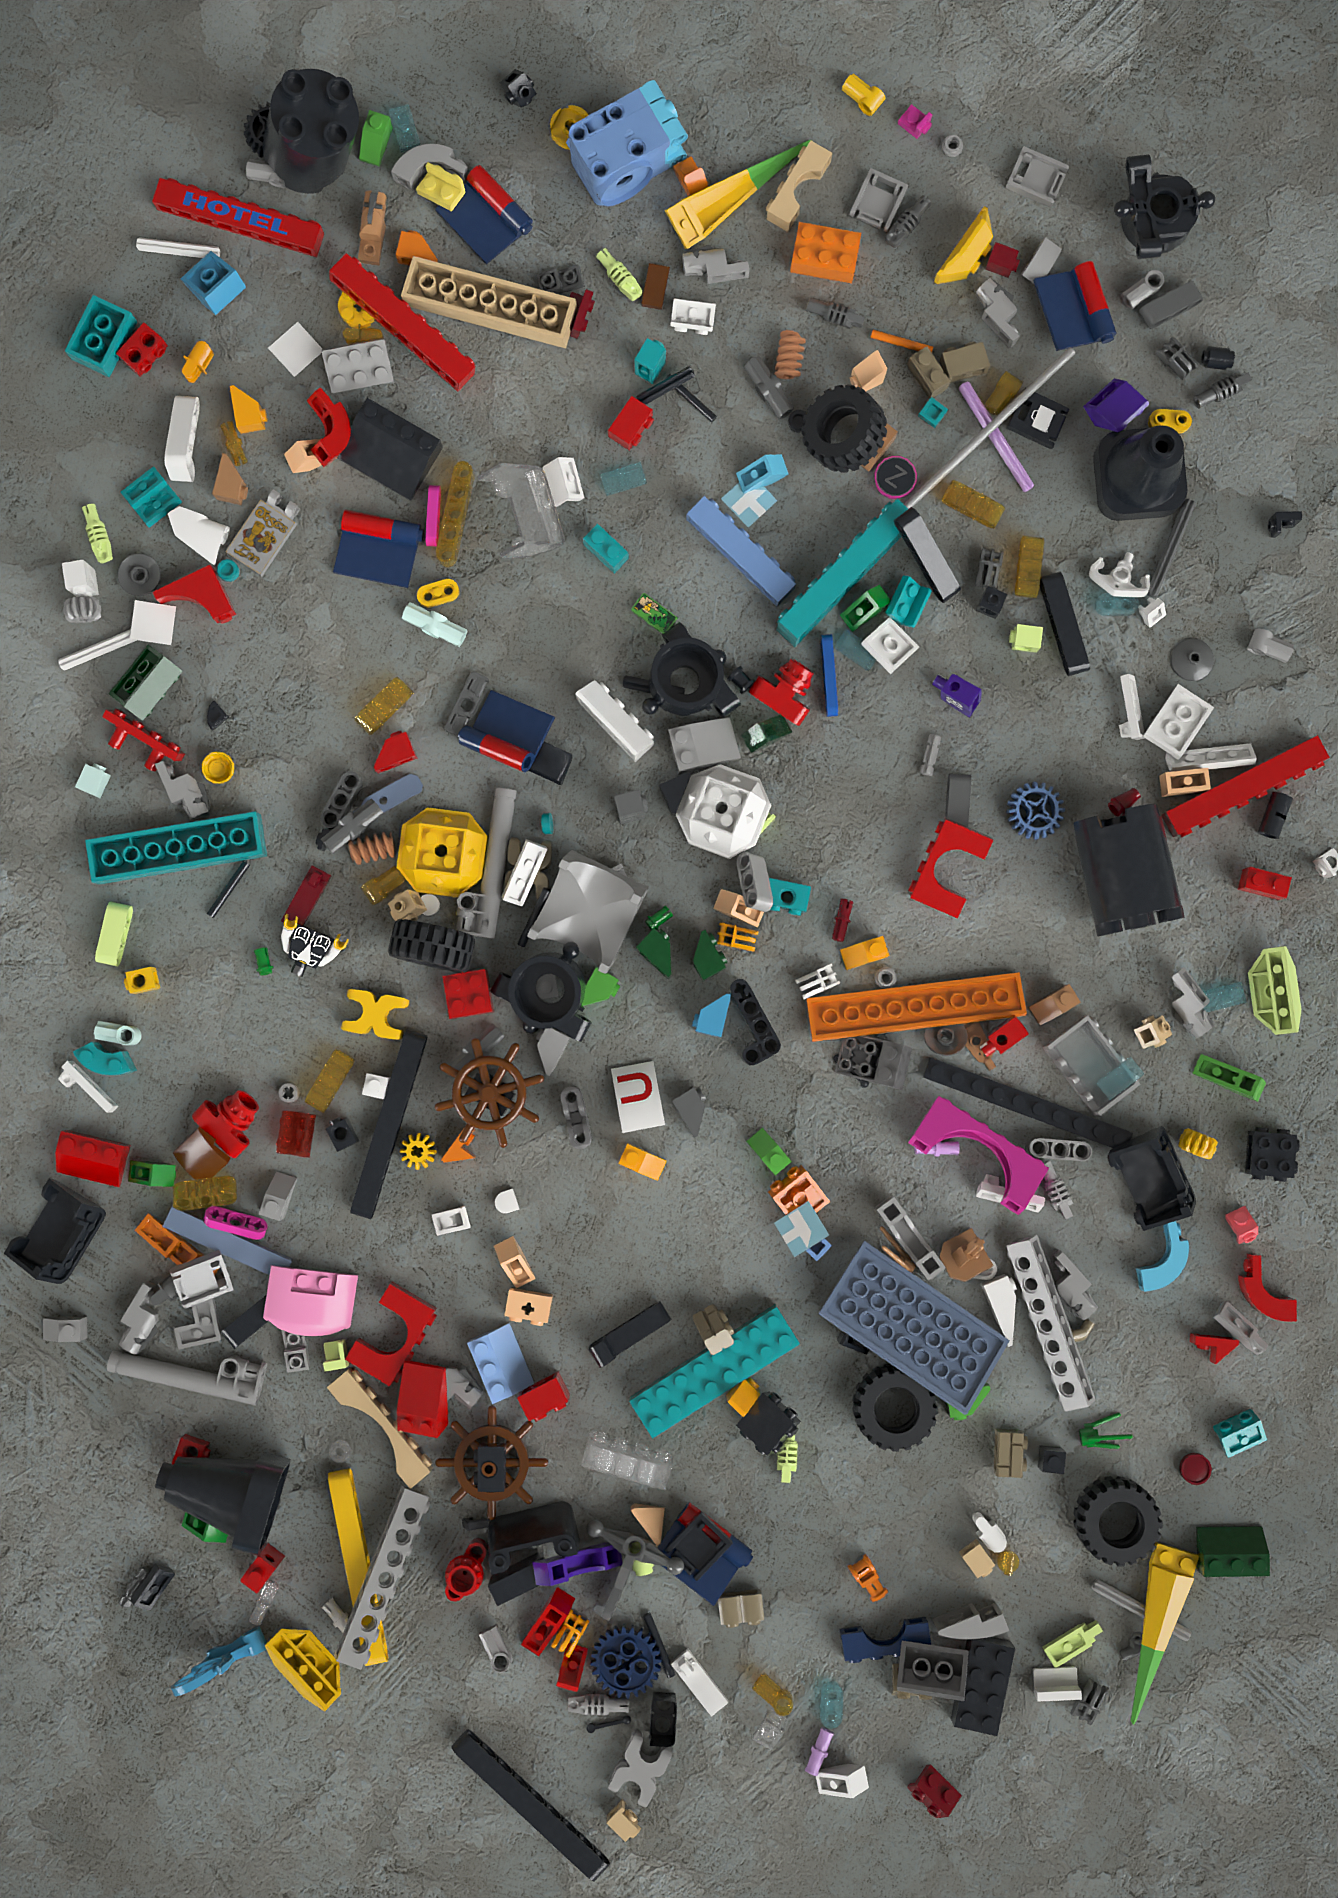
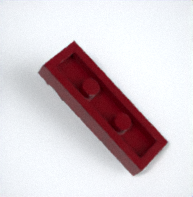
(307, 895)

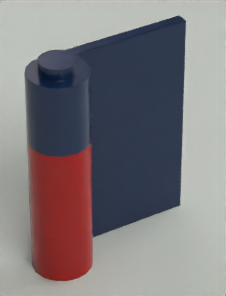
(486, 216)
(1075, 307)
(377, 548)
(507, 731)
(719, 1575)

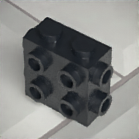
(1271, 1154)
(769, 1424)

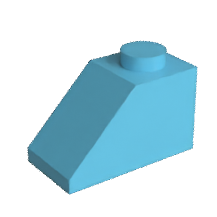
(762, 472)

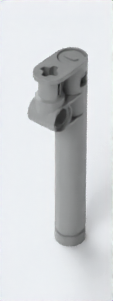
(483, 914)
(239, 1385)

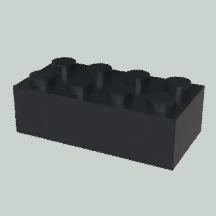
(986, 1685)

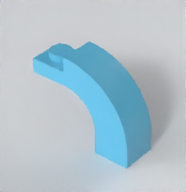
(1170, 1265)

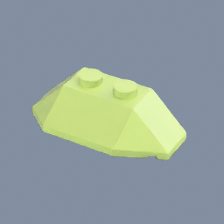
(1275, 991)

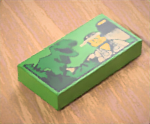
(654, 613)

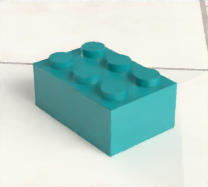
(100, 335)

